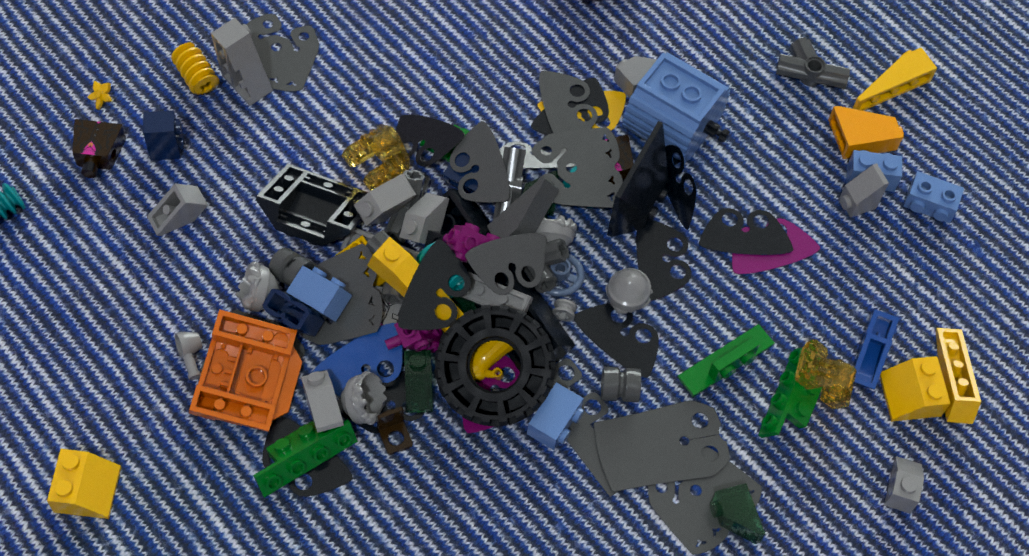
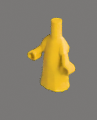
(487, 356)

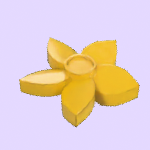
(100, 93)

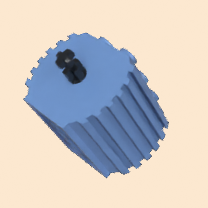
(680, 99)

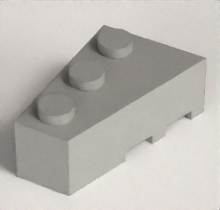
(240, 61)

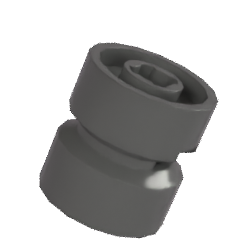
(287, 263)
(621, 384)

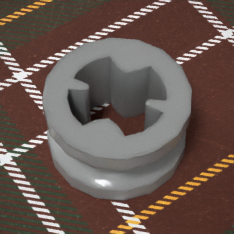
(564, 310)

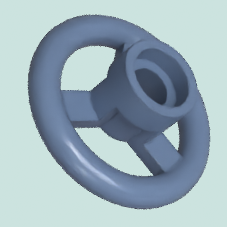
(567, 276)

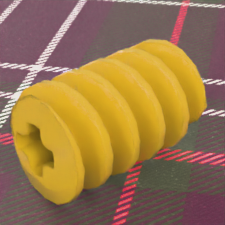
(194, 69)

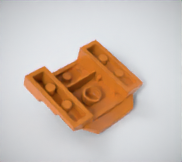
(247, 372)

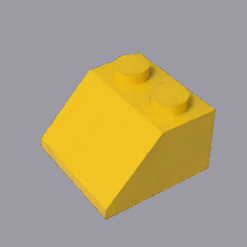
(915, 389)
(83, 484)

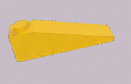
(907, 73)
(398, 268)
(957, 376)

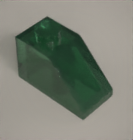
(418, 381)
(737, 512)

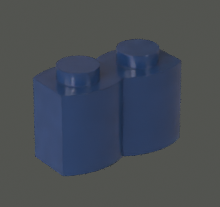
(293, 312)

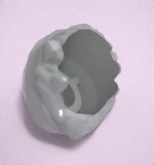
(558, 228)
(256, 286)
(628, 290)
(363, 398)

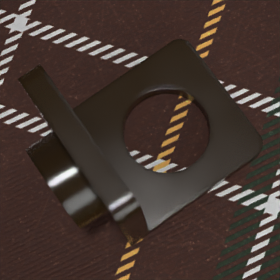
(390, 422)

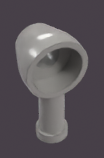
(188, 344)

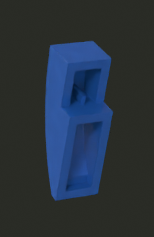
(874, 348)

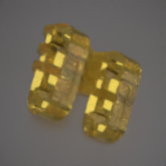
(387, 146)
(833, 376)

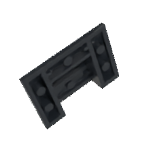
(642, 187)
(310, 205)

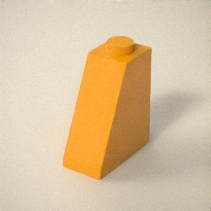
(864, 131)

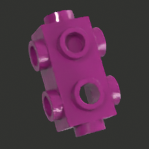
(465, 237)
(415, 339)

